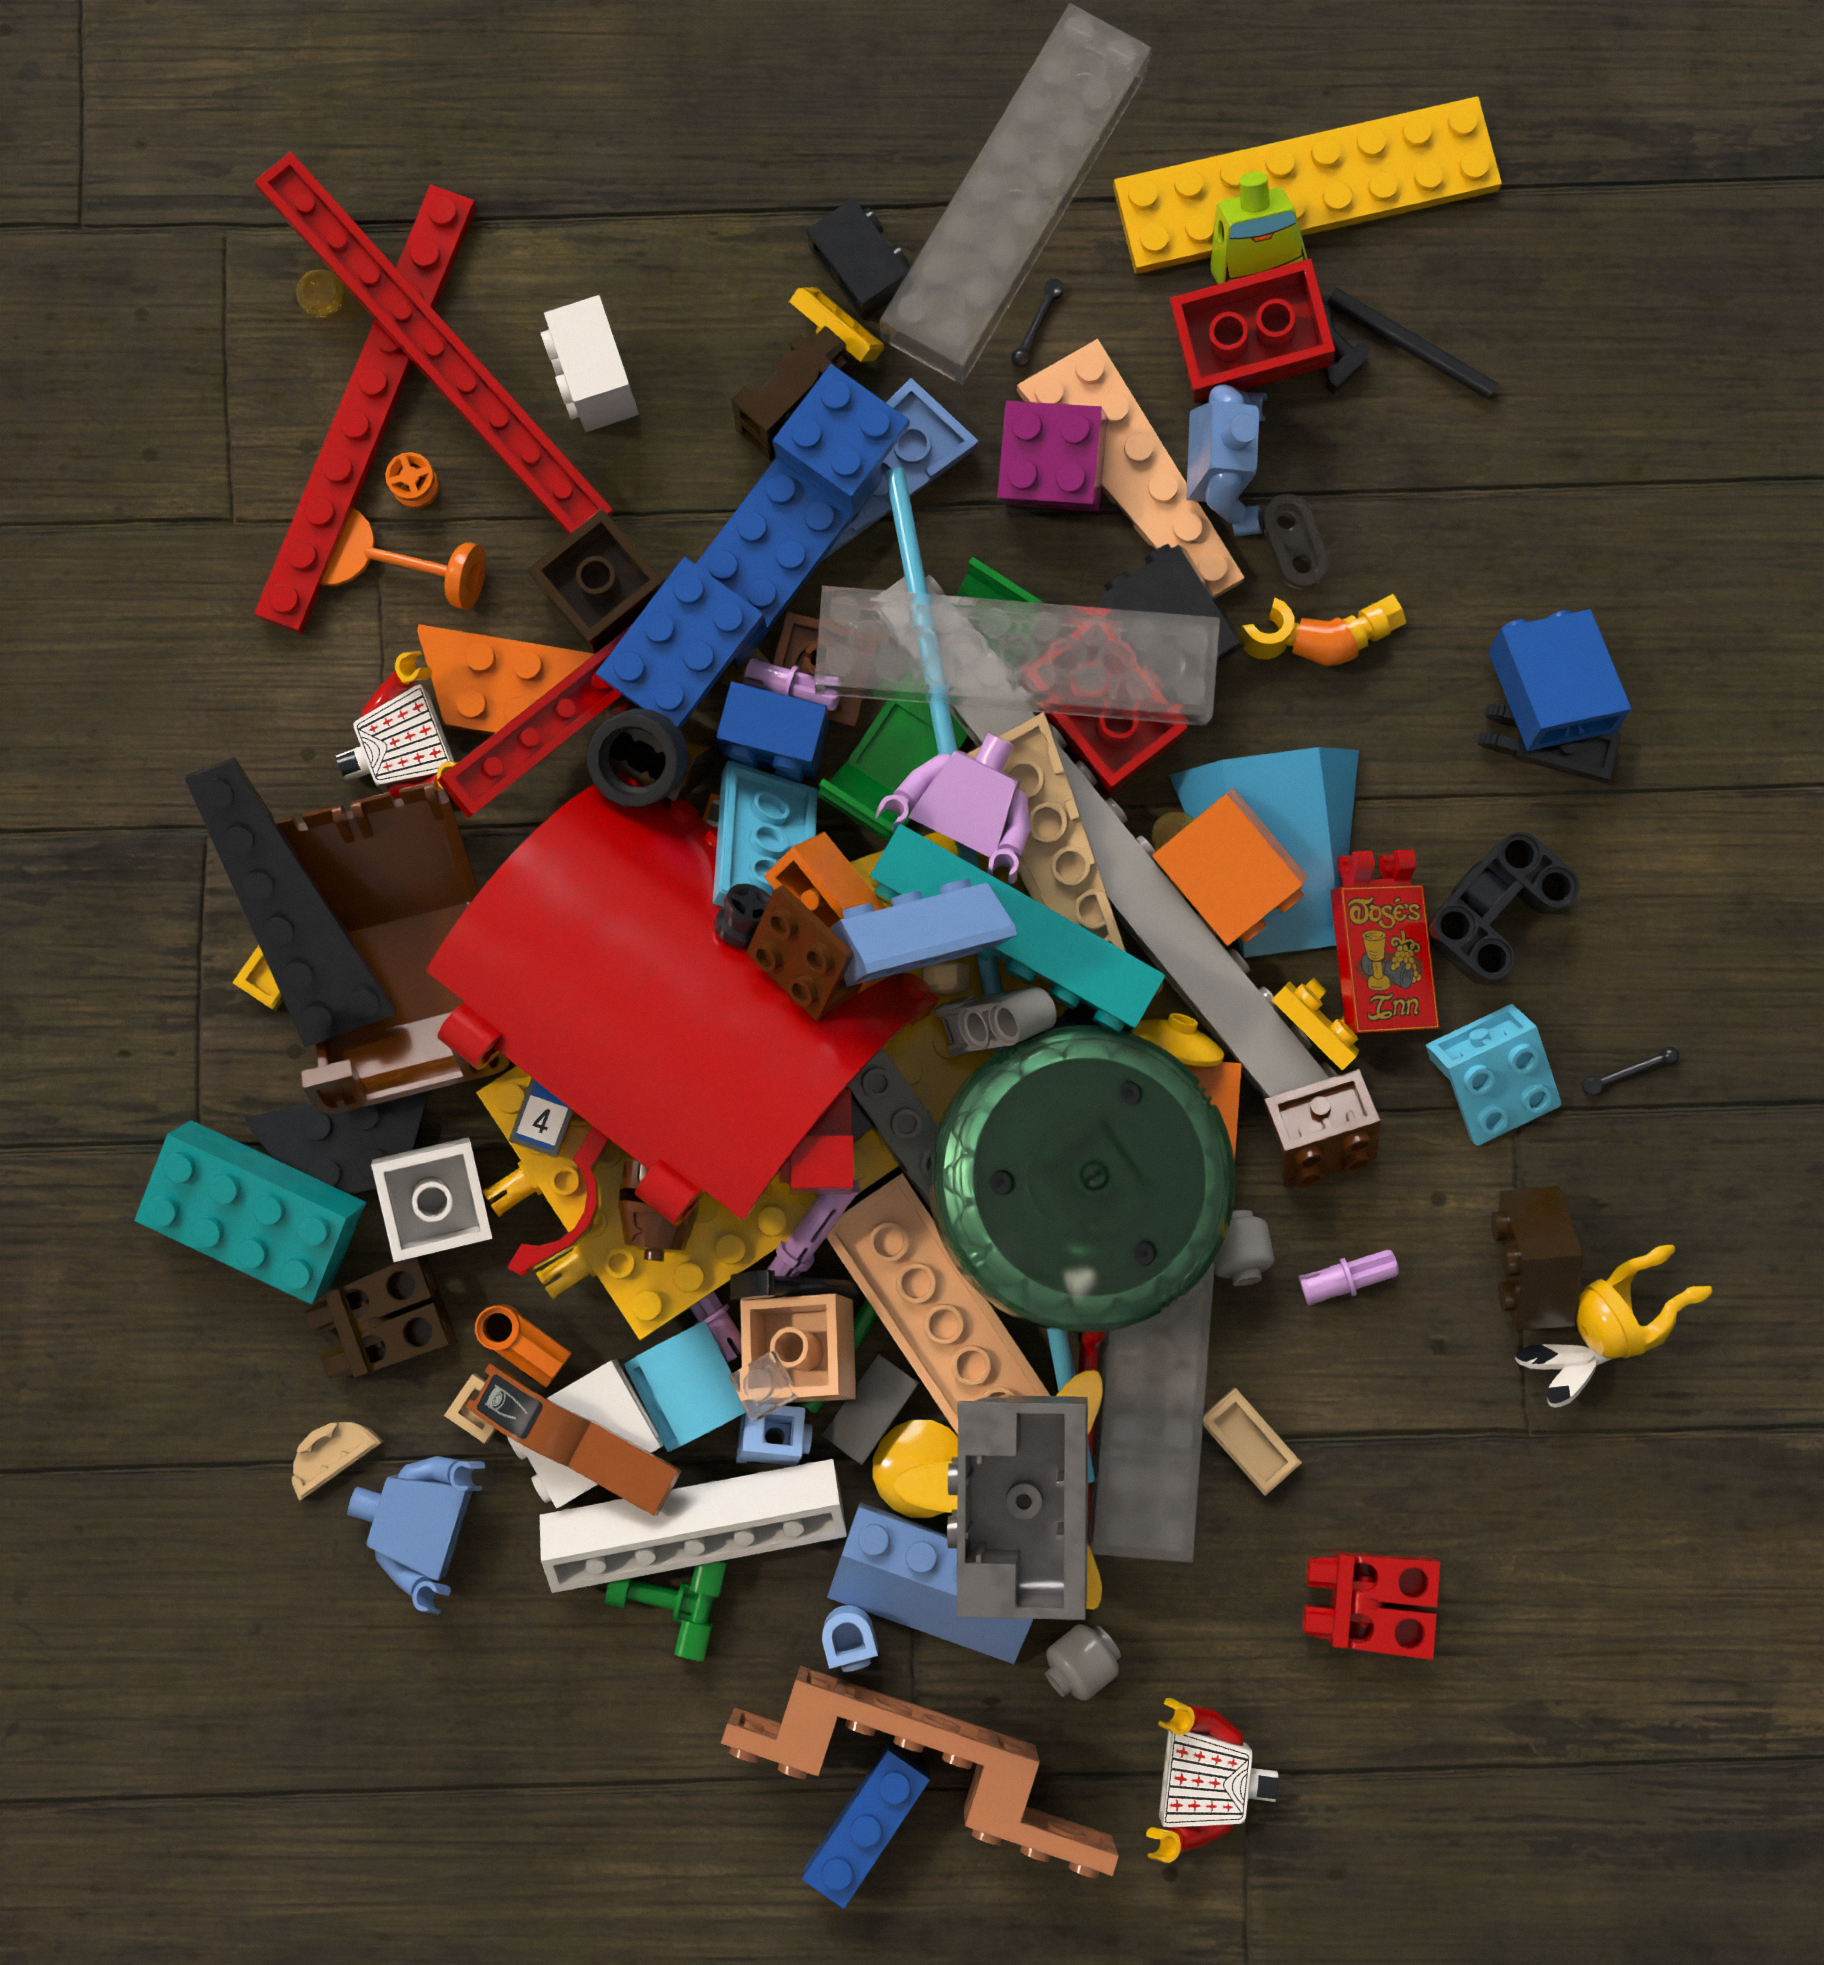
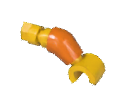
(1321, 640)

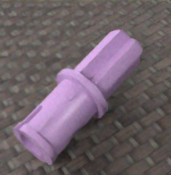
(786, 682)
(1348, 1276)
(720, 1324)

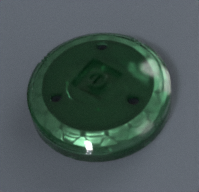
(1082, 1179)

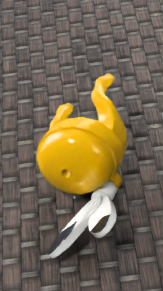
(1608, 1328)

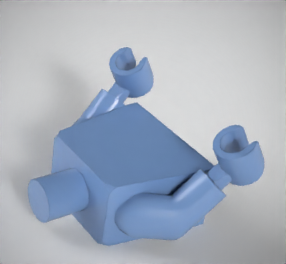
(1226, 454)
(418, 1523)

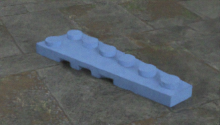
(925, 452)

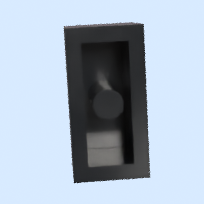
(858, 257)

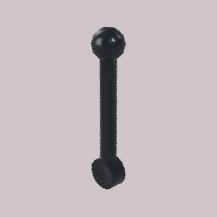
(1053, 291)
(1593, 1085)

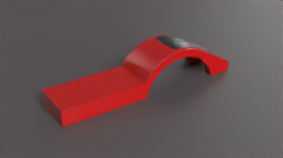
(587, 1159)

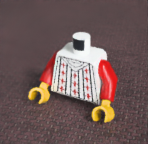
(399, 734)
(1205, 1781)

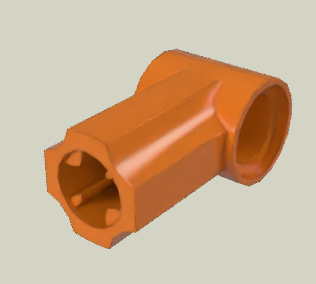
(526, 1346)

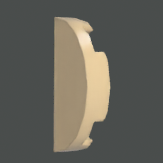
(330, 1452)

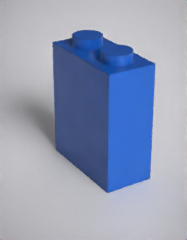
(1559, 679)

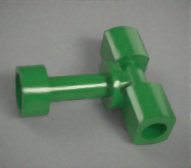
(690, 1604)

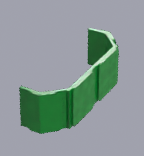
(903, 732)

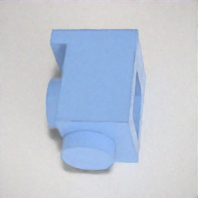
(785, 1421)

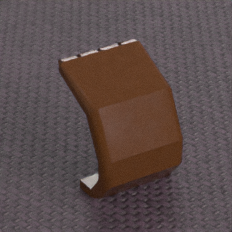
(399, 888)

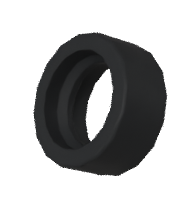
(602, 770)

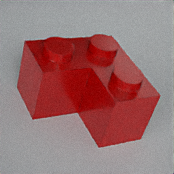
(825, 1156)

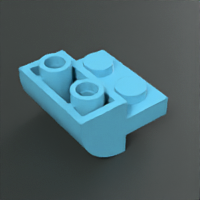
(685, 1386)

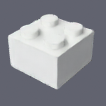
(588, 364)
(431, 1199)

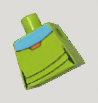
(1255, 231)

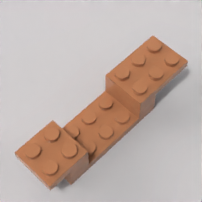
(999, 1785)

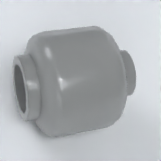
(1245, 1250)
(1082, 1662)

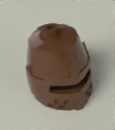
(645, 1227)

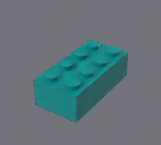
(250, 1211)

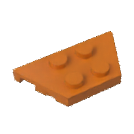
(490, 679)

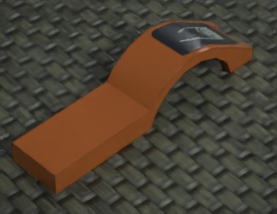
(574, 1441)

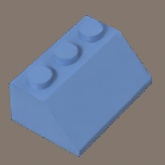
(922, 930)

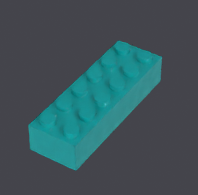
(1047, 945)

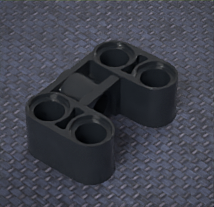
(1486, 892)

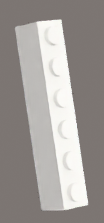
(693, 1527)

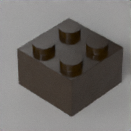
(597, 580)

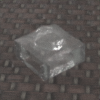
(763, 1386)

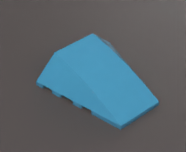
(1309, 809)

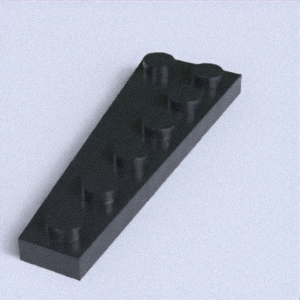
(303, 942)

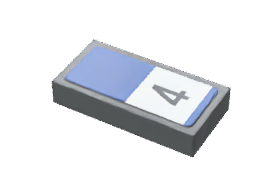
(541, 1121)

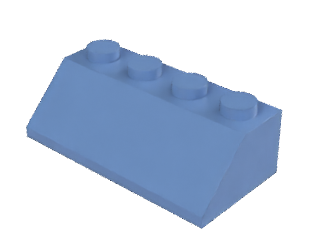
(911, 1579)

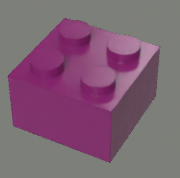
(1052, 456)

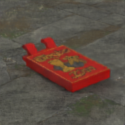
(1383, 945)

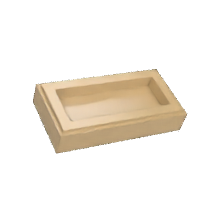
(1249, 1441)

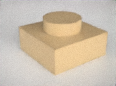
(465, 1418)

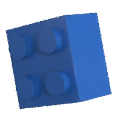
(773, 732)

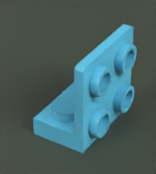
(1497, 1073)

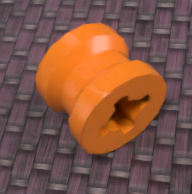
(406, 471)

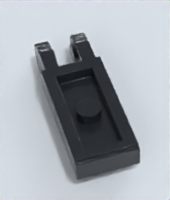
(1585, 757)

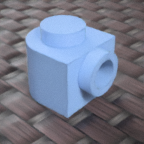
(849, 1638)

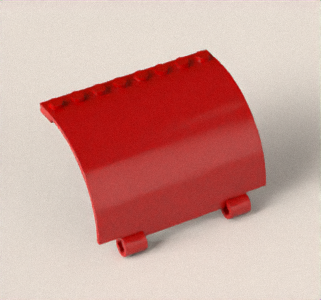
(620, 999)

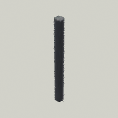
(1412, 343)

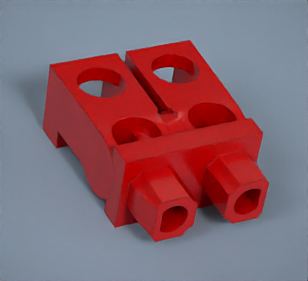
(1358, 1597)

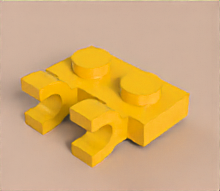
(1303, 1007)

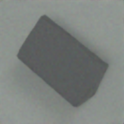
(867, 1417)

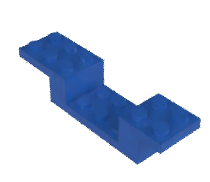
(764, 553)

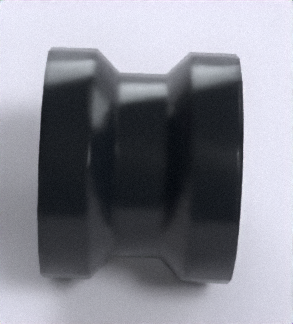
(741, 914)

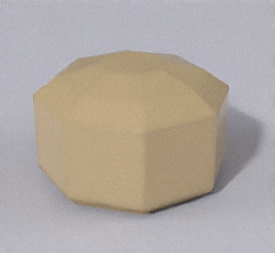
(946, 978)

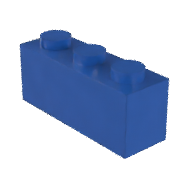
(866, 1824)

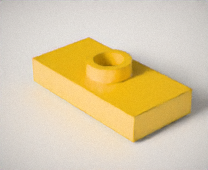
(827, 313)

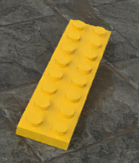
(1327, 175)

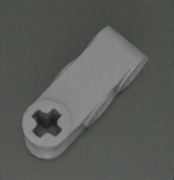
(995, 1019)

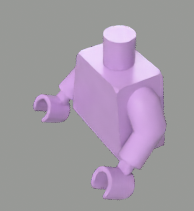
(969, 802)

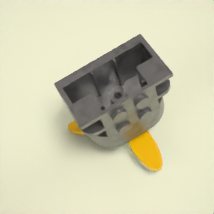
(1018, 1503)

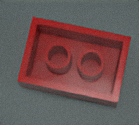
(1253, 330)
(1115, 747)

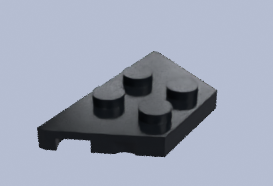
(341, 1145)

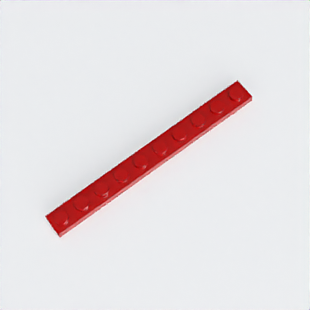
(430, 343)
(360, 422)

